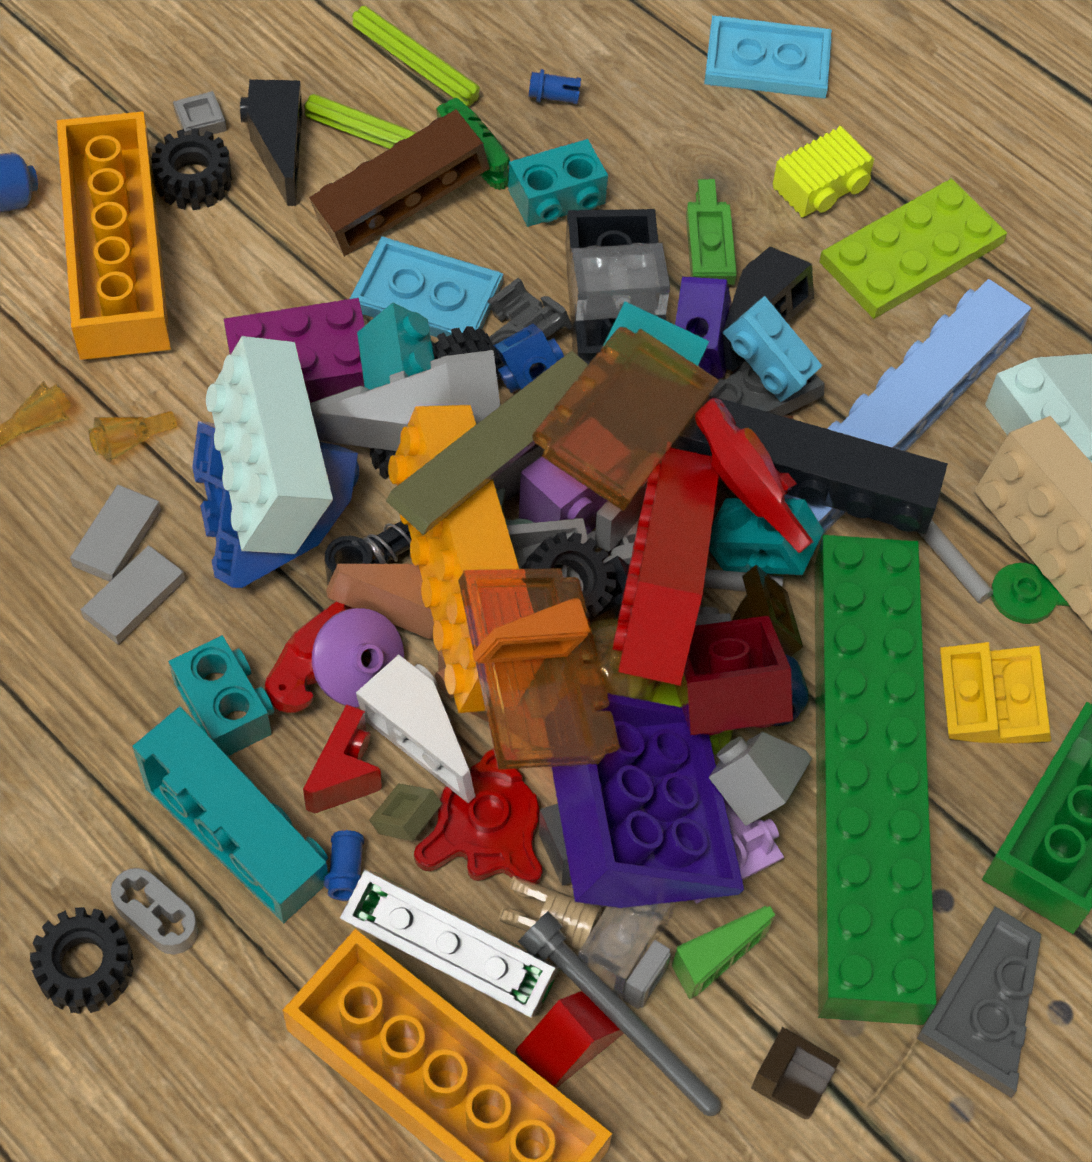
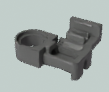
(523, 310)

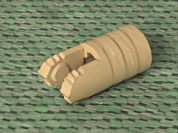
(576, 917)

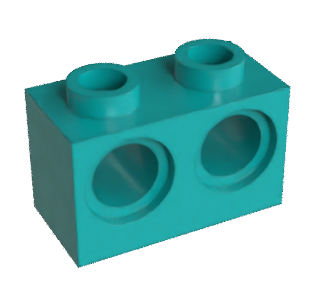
(557, 181)
(745, 540)
(214, 700)

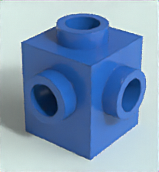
(521, 352)

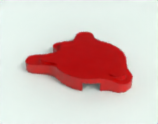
(490, 830)

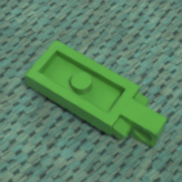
(710, 235)

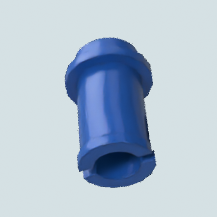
(554, 87)
(344, 864)

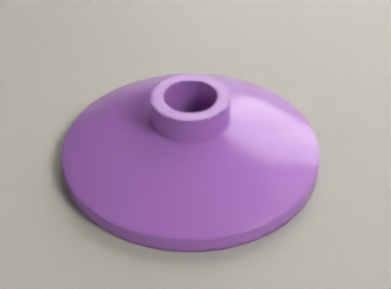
(340, 647)

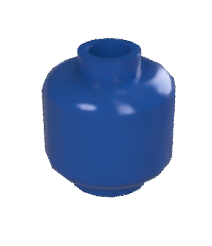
(16, 182)

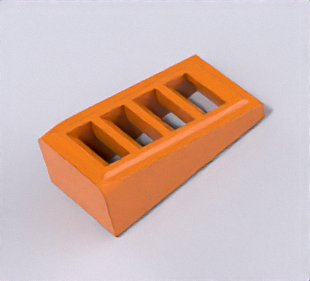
(540, 635)

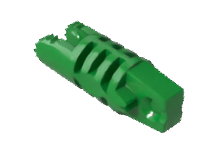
(497, 159)

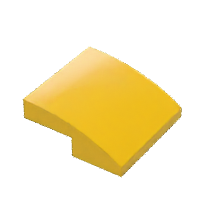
(994, 694)

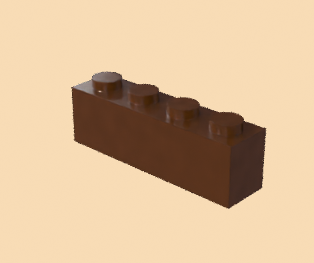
(400, 182)

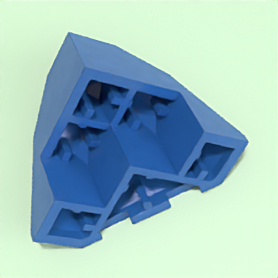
(243, 567)

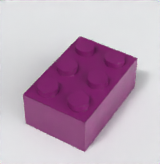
(323, 339)

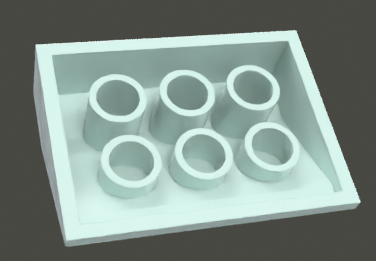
(1043, 389)

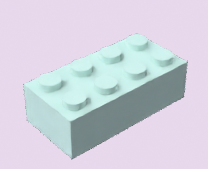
(268, 446)

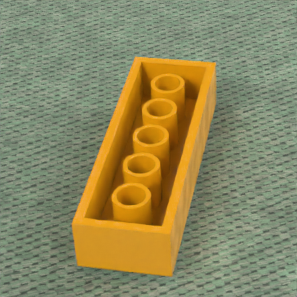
(112, 236)
(464, 540)
(434, 1065)

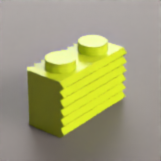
(823, 172)

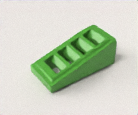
(711, 954)

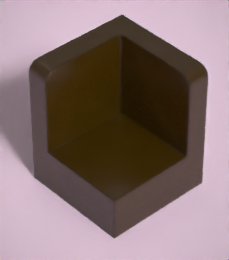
(795, 1073)

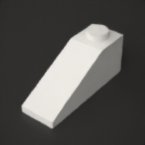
(410, 714)

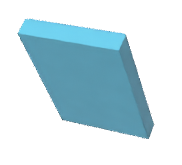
(768, 57)
(428, 283)

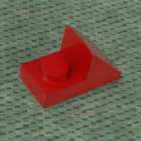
(339, 771)

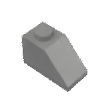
(758, 774)

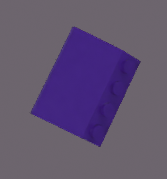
(647, 816)

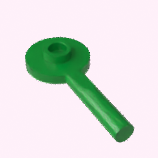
(1025, 594)

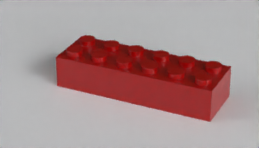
(667, 568)

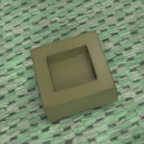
(405, 812)

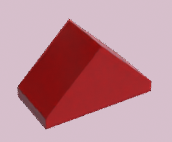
(567, 1039)

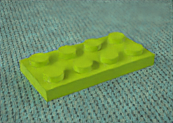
(912, 248)

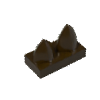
(769, 598)

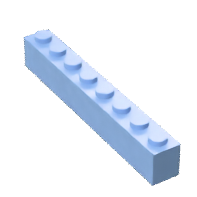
(933, 374)

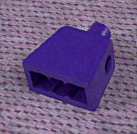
(704, 311)

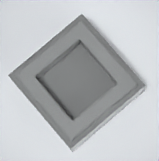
(200, 113)
(647, 975)

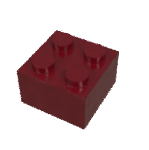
(735, 677)

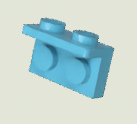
(772, 349)

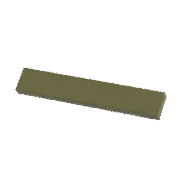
(483, 450)

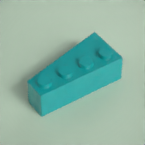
(230, 815)

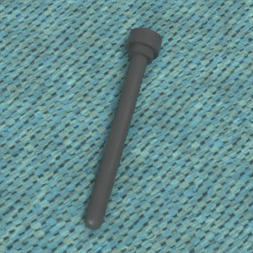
(548, 941)

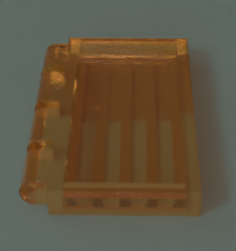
(623, 415)
(537, 707)

